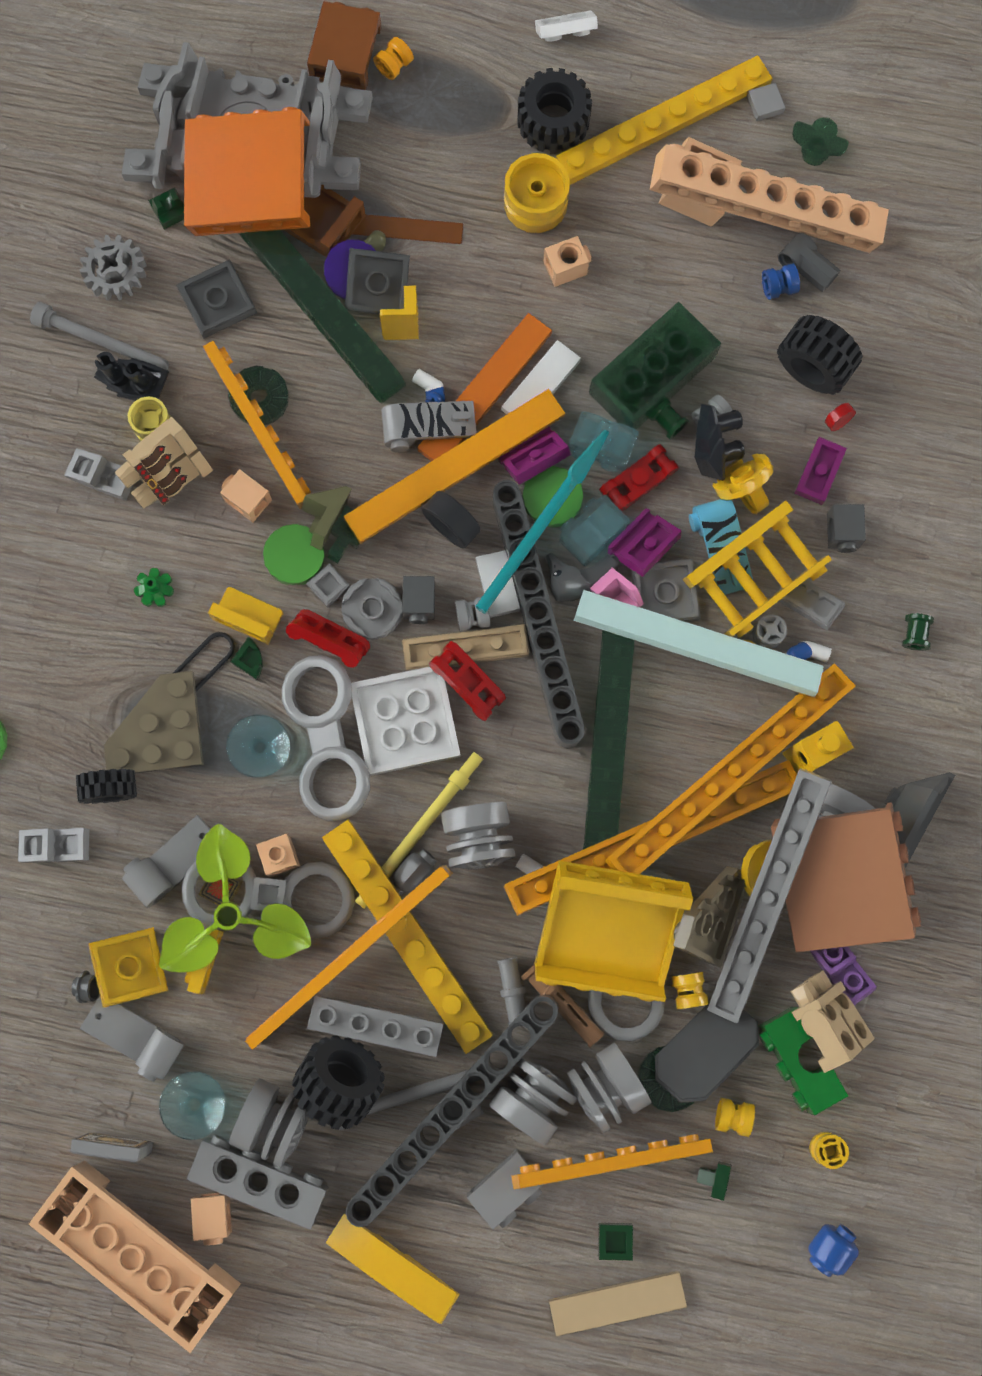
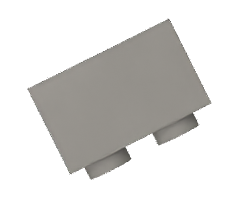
(495, 1194)

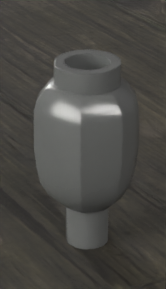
(414, 871)

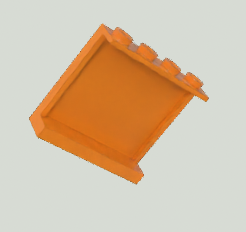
(245, 172)

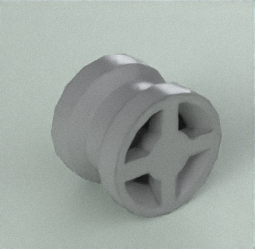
(773, 626)

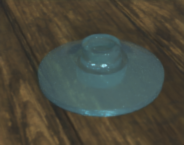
(247, 734)
(178, 1115)

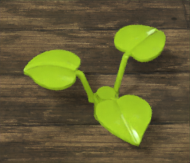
(187, 942)

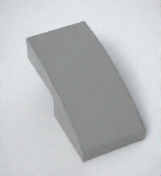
(97, 474)
(53, 845)

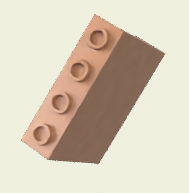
(852, 883)

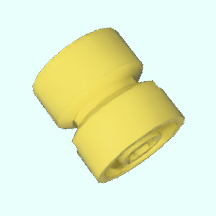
(147, 415)

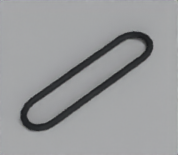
(218, 666)

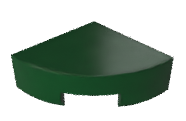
(249, 659)

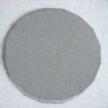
(372, 608)

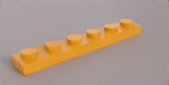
(252, 412)
(597, 1163)

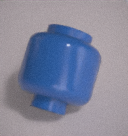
(833, 1250)

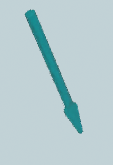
(576, 475)

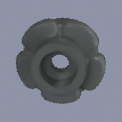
(85, 987)

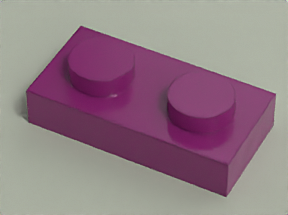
(820, 470)

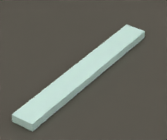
(699, 643)

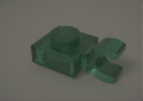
(344, 537)

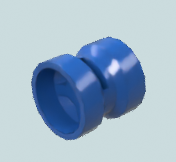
(780, 281)

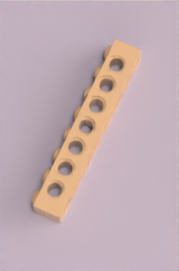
(756, 205)

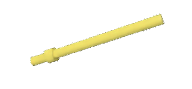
(458, 781)

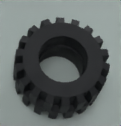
(559, 90)
(819, 354)
(338, 1082)

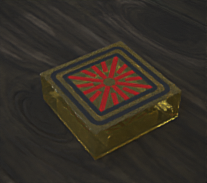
(213, 890)

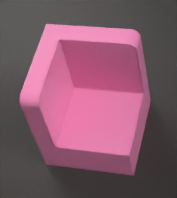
(618, 588)

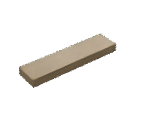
(479, 645)
(617, 1303)

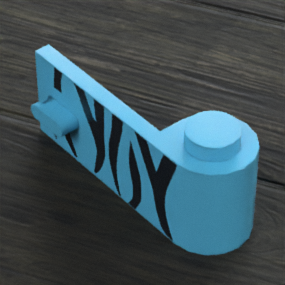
(719, 526)

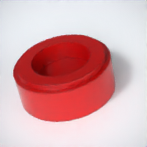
(840, 416)

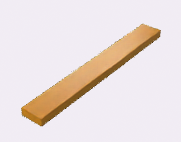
(454, 466)
(348, 956)

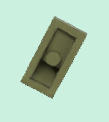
(327, 509)

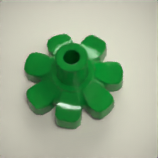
(154, 587)

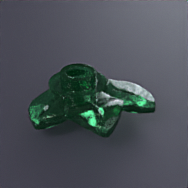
(819, 140)

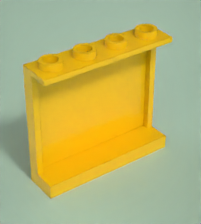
(610, 931)

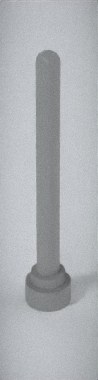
(44, 316)
(417, 1092)

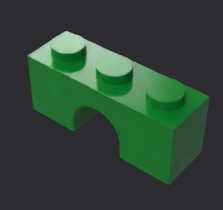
(813, 1088)

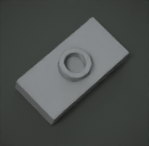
(813, 603)

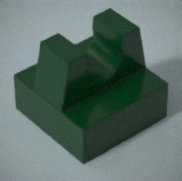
(168, 208)
(716, 1179)
(615, 1241)

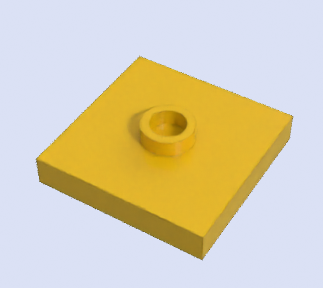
(127, 967)

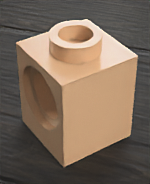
(563, 272)
(245, 495)
(278, 855)
(211, 1218)

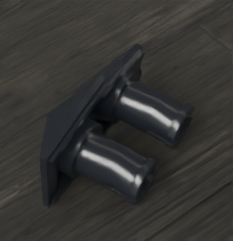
(131, 377)
(710, 446)

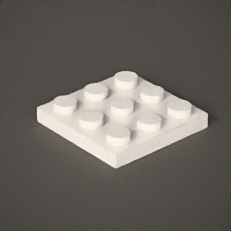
(404, 720)

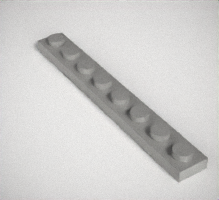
(769, 895)

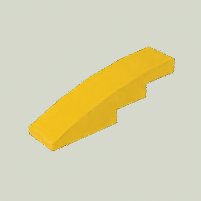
(393, 1269)

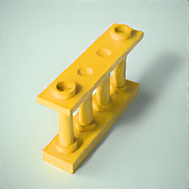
(753, 539)

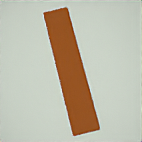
(411, 229)

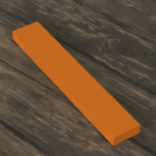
(495, 377)

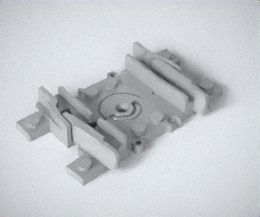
(213, 95)

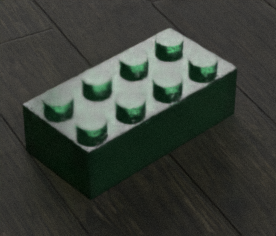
(654, 367)

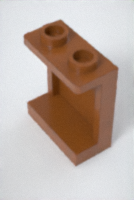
(347, 38)
(331, 220)

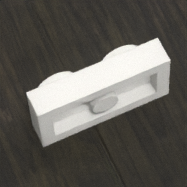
(575, 23)

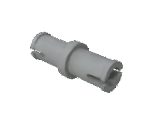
(512, 987)

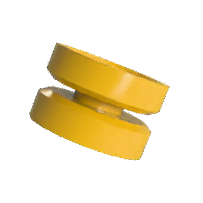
(536, 192)

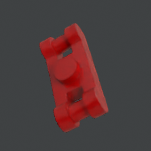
(639, 478)
(328, 637)
(468, 680)

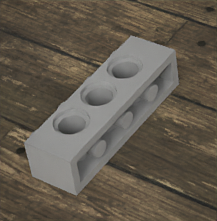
(375, 1025)
(208, 1173)

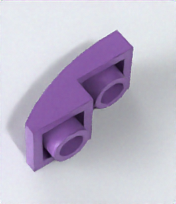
(842, 966)

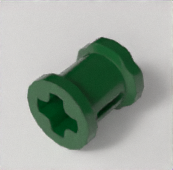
(668, 419)
(918, 632)

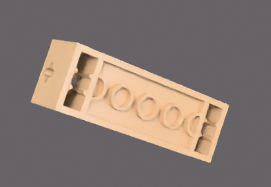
(133, 1257)

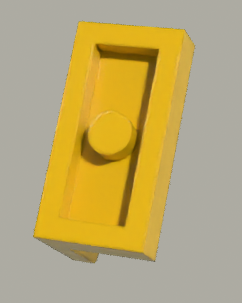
(401, 323)
(246, 615)

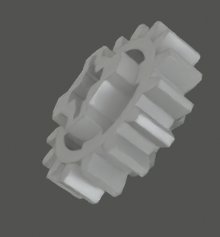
(113, 263)

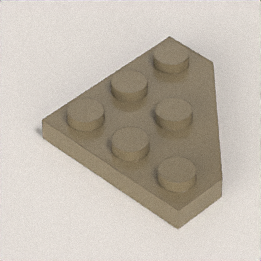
(160, 729)
(711, 920)

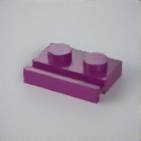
(535, 455)
(644, 542)

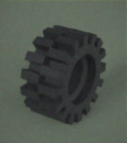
(106, 786)

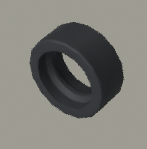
(451, 519)

